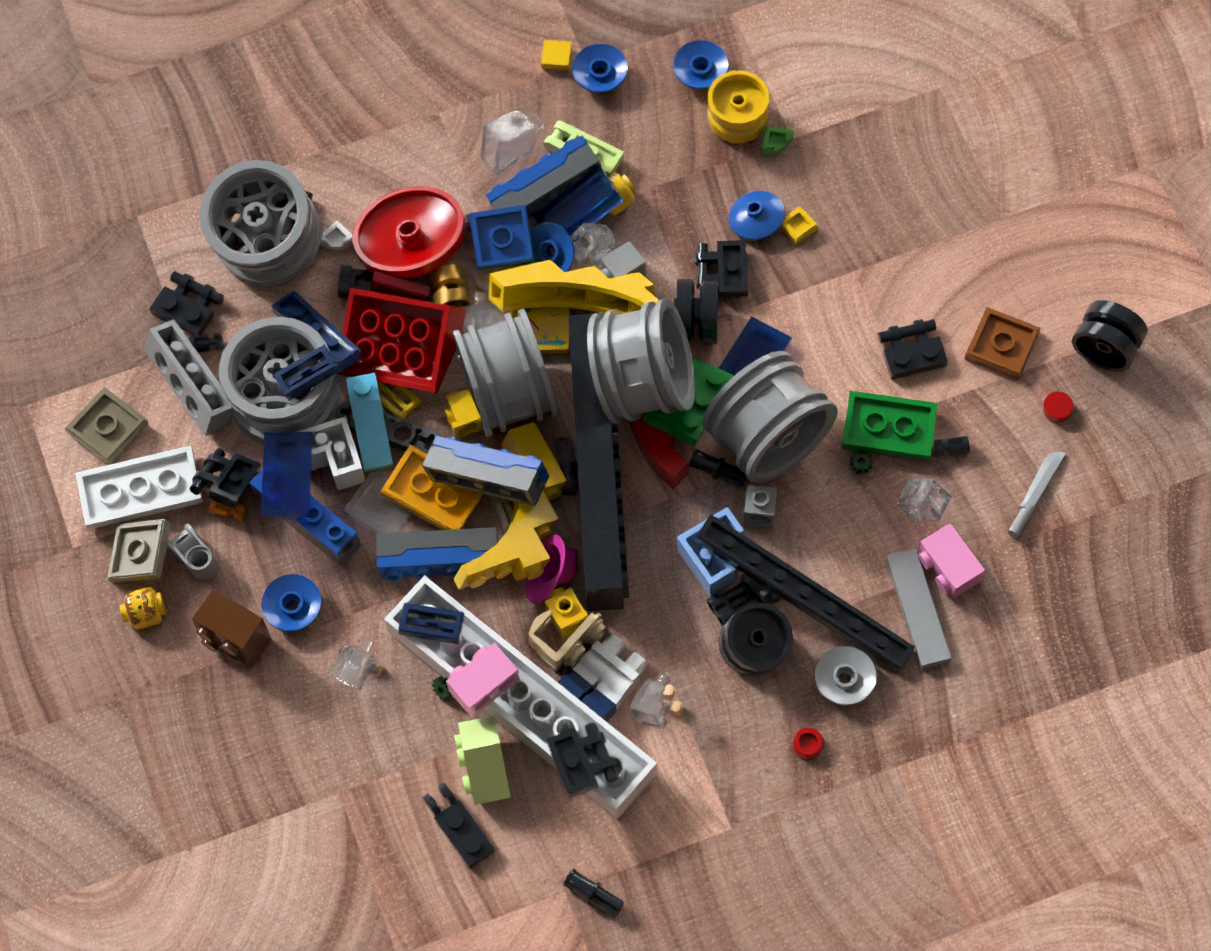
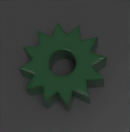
(858, 467)
(441, 688)

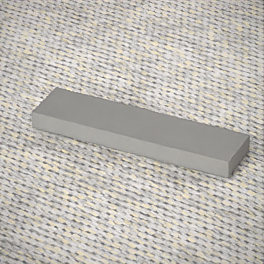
(918, 608)

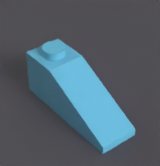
(369, 422)

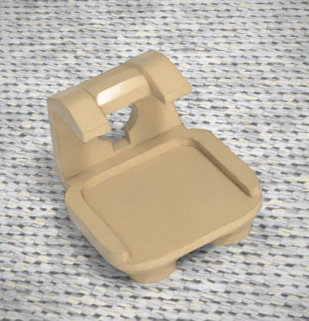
(572, 649)

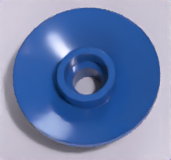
(699, 55)
(599, 58)
(757, 224)
(548, 235)
(288, 590)

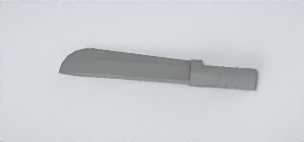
(1040, 483)

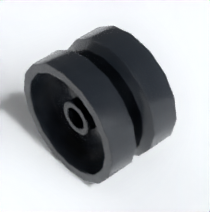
(700, 310)
(1109, 335)
(768, 627)

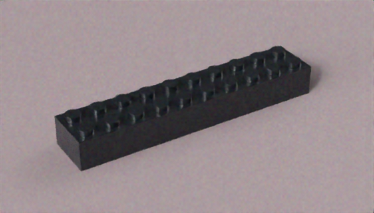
(598, 483)

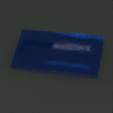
(582, 202)
(753, 343)
(286, 475)

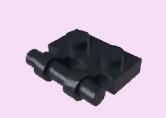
(731, 267)
(187, 313)
(916, 356)
(231, 483)
(573, 764)

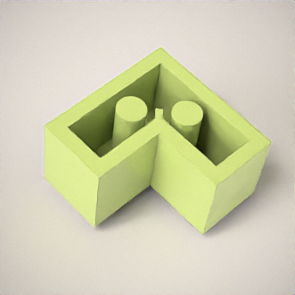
(482, 756)

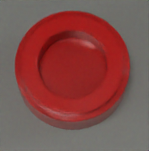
(1057, 406)
(808, 743)

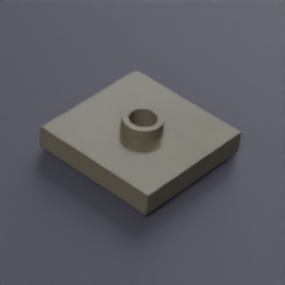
(106, 426)
(139, 551)

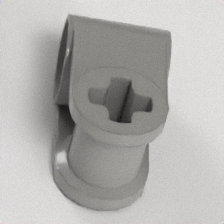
(190, 550)

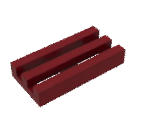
(399, 287)

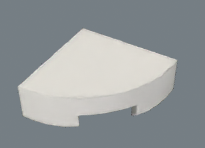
(336, 237)

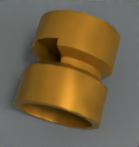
(449, 286)

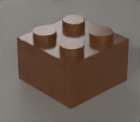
(231, 629)

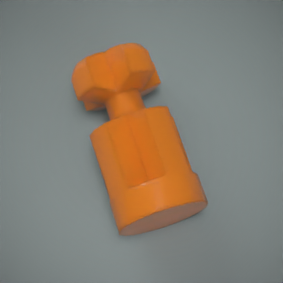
(223, 510)

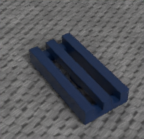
(309, 376)
(431, 634)

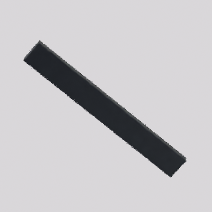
(804, 593)

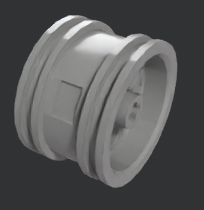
(254, 192)
(641, 361)
(249, 368)
(505, 372)
(769, 417)

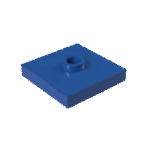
(501, 237)

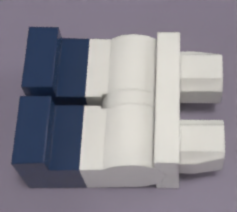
(603, 678)

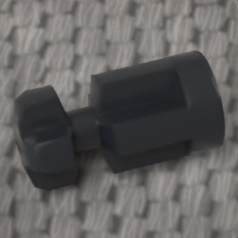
(202, 342)
(954, 446)

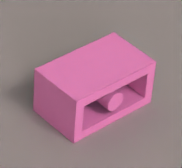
(950, 561)
(482, 679)

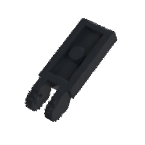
(460, 828)

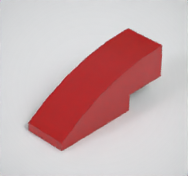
(660, 452)

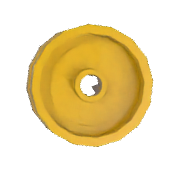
(738, 106)

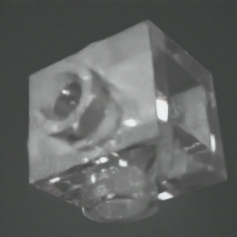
(593, 243)
(923, 500)

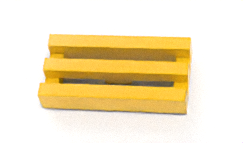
(406, 409)

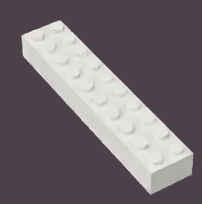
(532, 706)

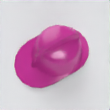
(557, 572)

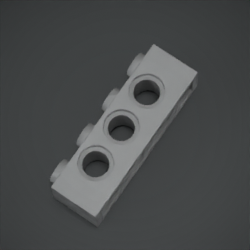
(189, 377)

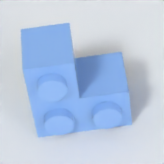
(708, 568)

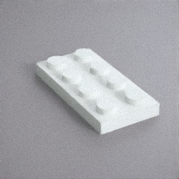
(137, 487)

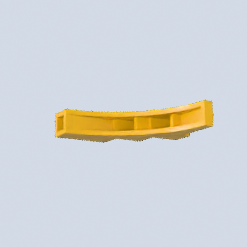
(585, 289)
(520, 547)

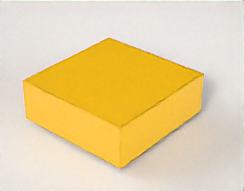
(556, 55)
(798, 225)

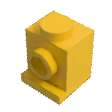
(462, 413)
(565, 620)

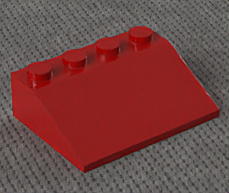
(401, 338)

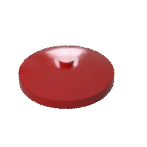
(409, 232)

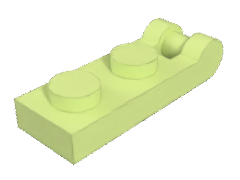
(608, 156)

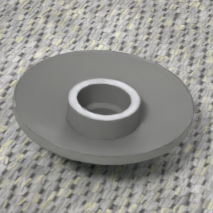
(848, 662)

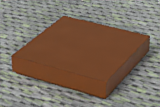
(1002, 343)

